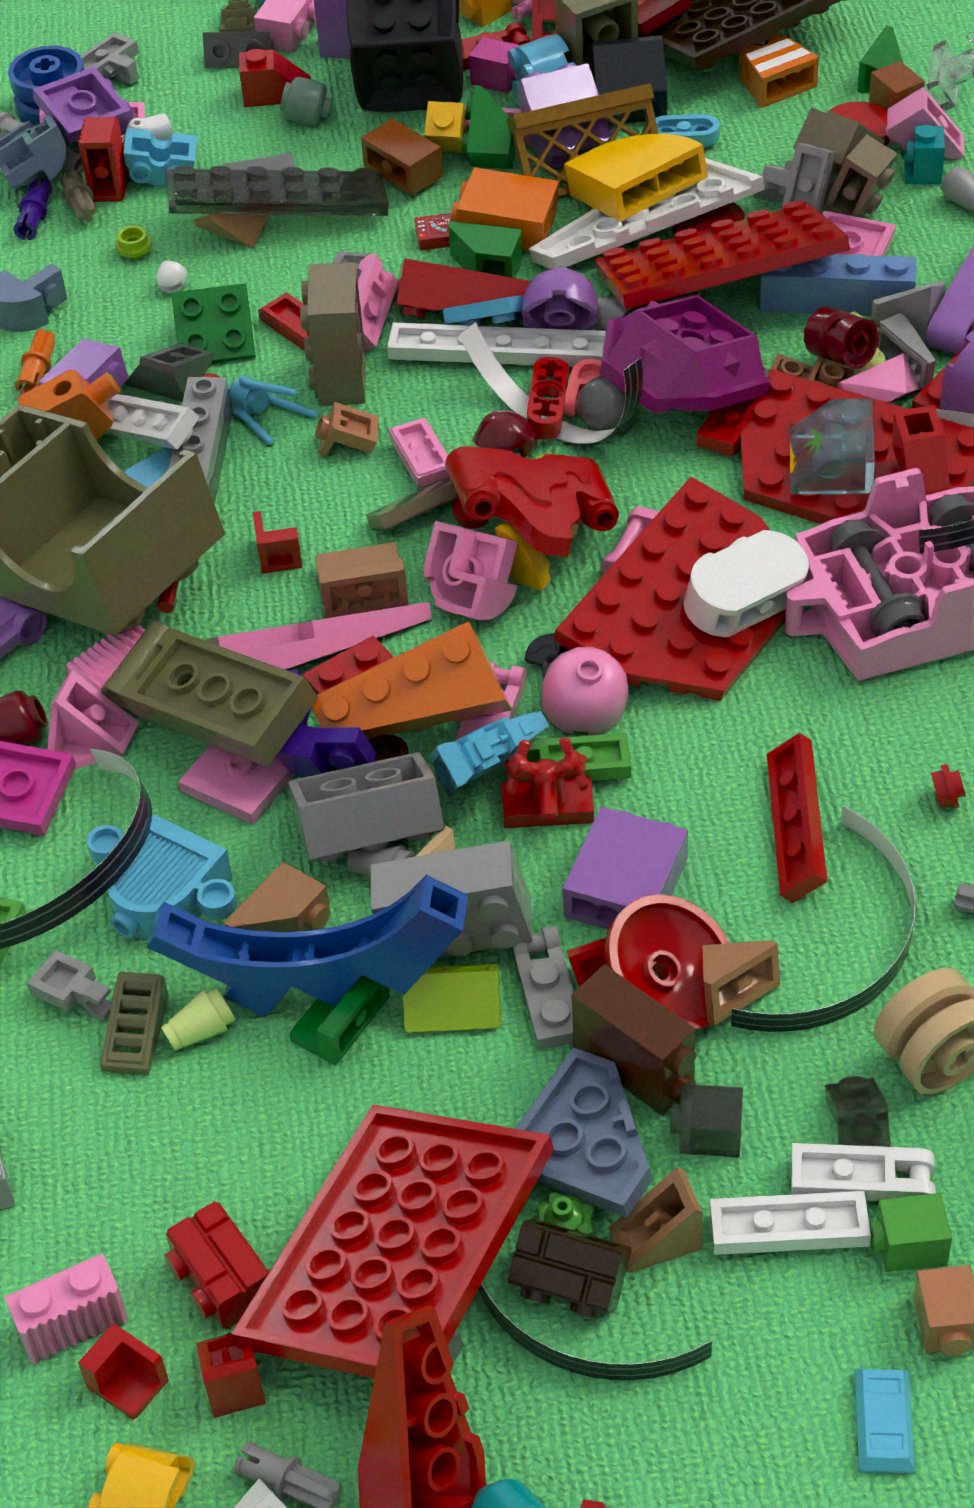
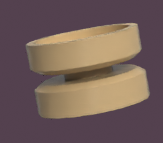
(930, 1030)

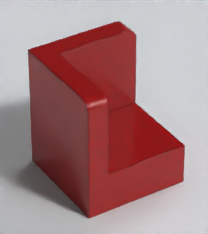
(277, 548)
(123, 1371)

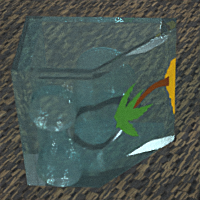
(834, 449)

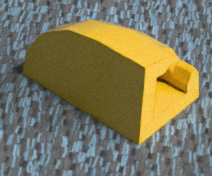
(529, 565)

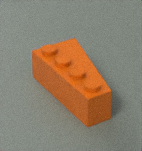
(417, 689)

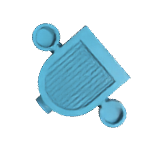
(169, 869)

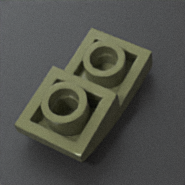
(238, 16)

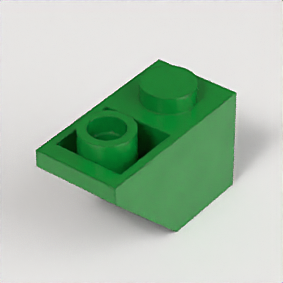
(488, 138)
(486, 248)

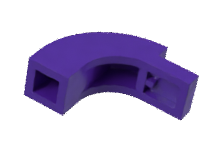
(320, 749)

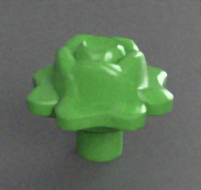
(567, 1212)

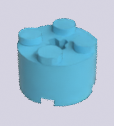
(537, 56)

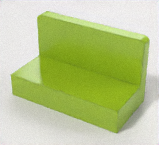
(454, 999)

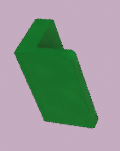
(333, 1029)

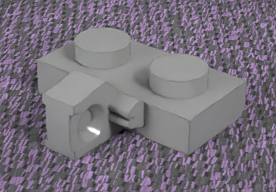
(113, 58)
(804, 177)

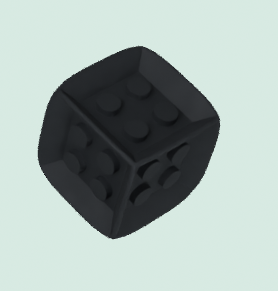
(405, 53)

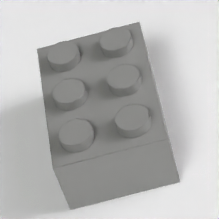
(366, 806)
(490, 876)

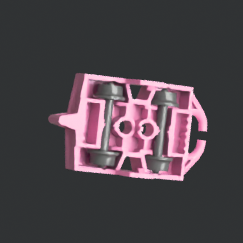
(874, 589)

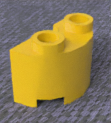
(143, 1478)

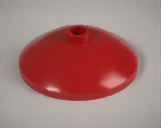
(667, 938)

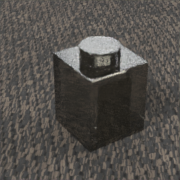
(708, 1120)

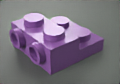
(81, 97)

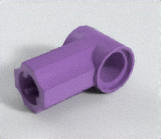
(19, 625)

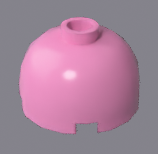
(584, 691)

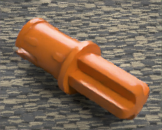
(36, 361)

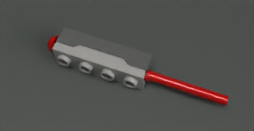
(212, 403)

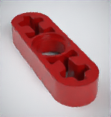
(547, 388)

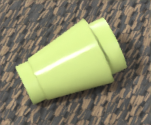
(198, 1020)

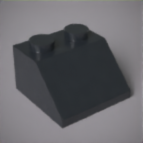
(631, 64)

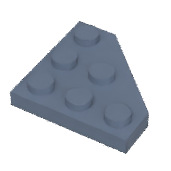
(592, 1135)

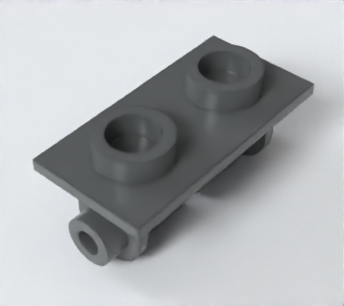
(223, 48)

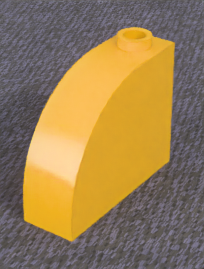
(635, 172)

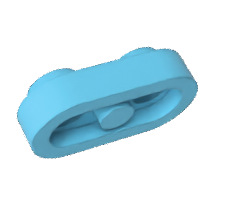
(698, 127)

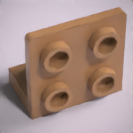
(361, 580)

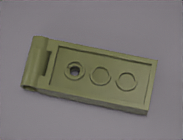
(210, 693)

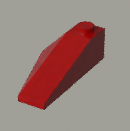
(435, 287)

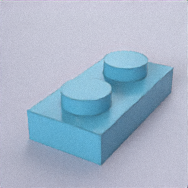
(499, 309)

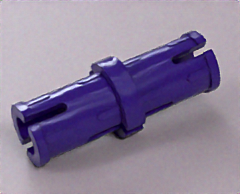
(32, 209)

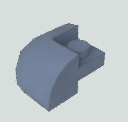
(32, 151)

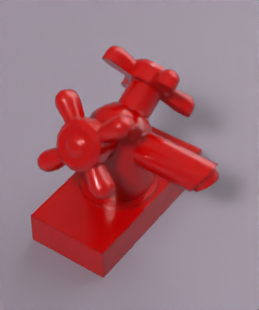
(547, 796)

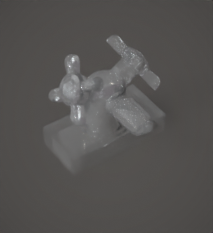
(948, 72)

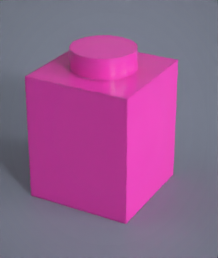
(491, 66)

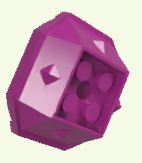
(688, 356)

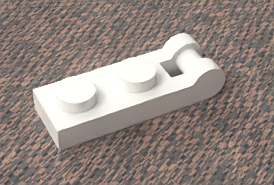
(861, 1168)

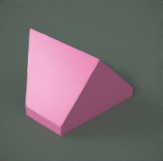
(87, 720)

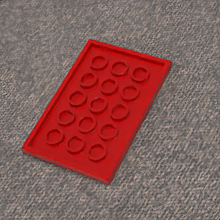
(719, 254)
(393, 1229)

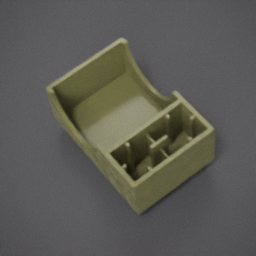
(85, 533)

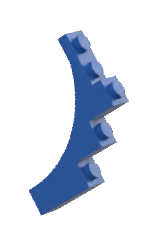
(325, 963)

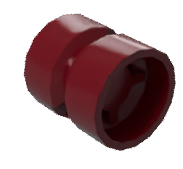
(841, 337)

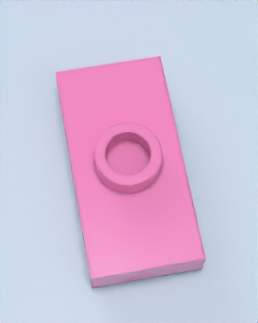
(420, 451)

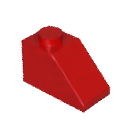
(265, 75)

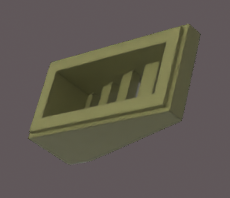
(139, 994)

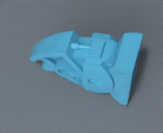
(483, 749)

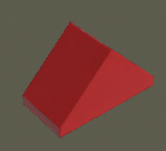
(229, 1375)

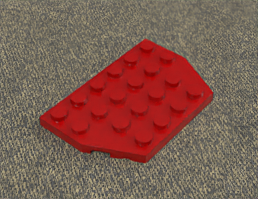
(767, 448)
(639, 601)

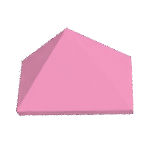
(884, 381)

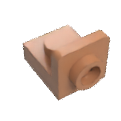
(348, 427)

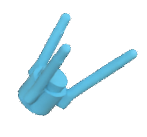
(252, 397)

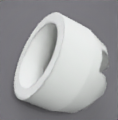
(171, 276)

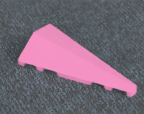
(310, 640)

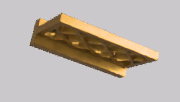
(571, 115)

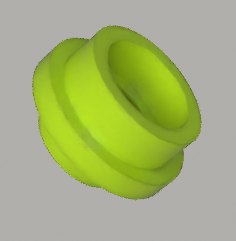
(133, 242)

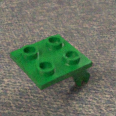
(215, 321)

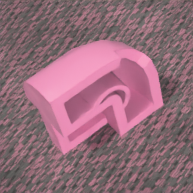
(469, 571)

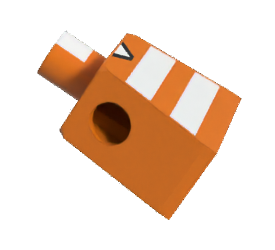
(777, 69)

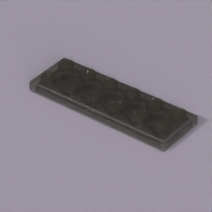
(275, 191)

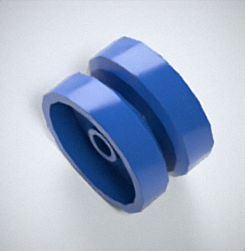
(38, 68)

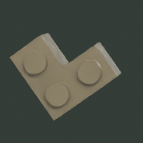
(834, 134)

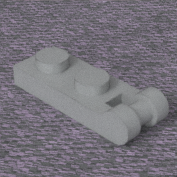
(546, 988)

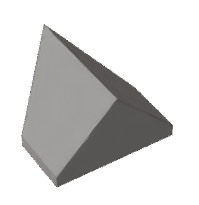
(915, 304)

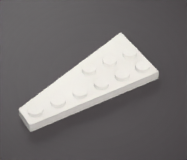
(599, 232)

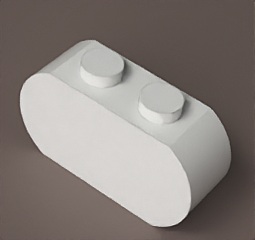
(744, 582)

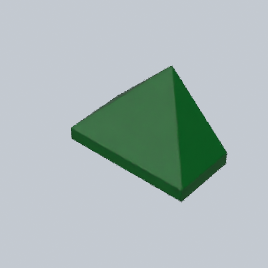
(881, 54)

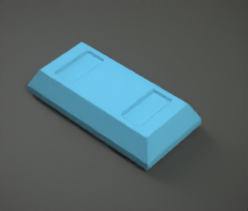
(884, 1421)

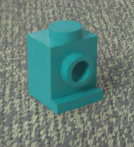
(925, 155)

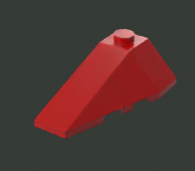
(416, 1426)

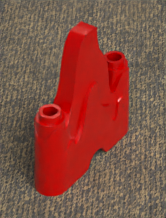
(534, 496)

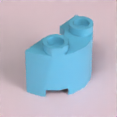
(150, 157)

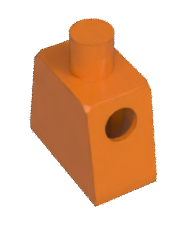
(76, 399)

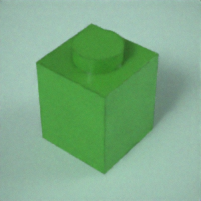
(911, 1232)

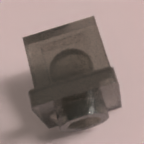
(859, 1112)

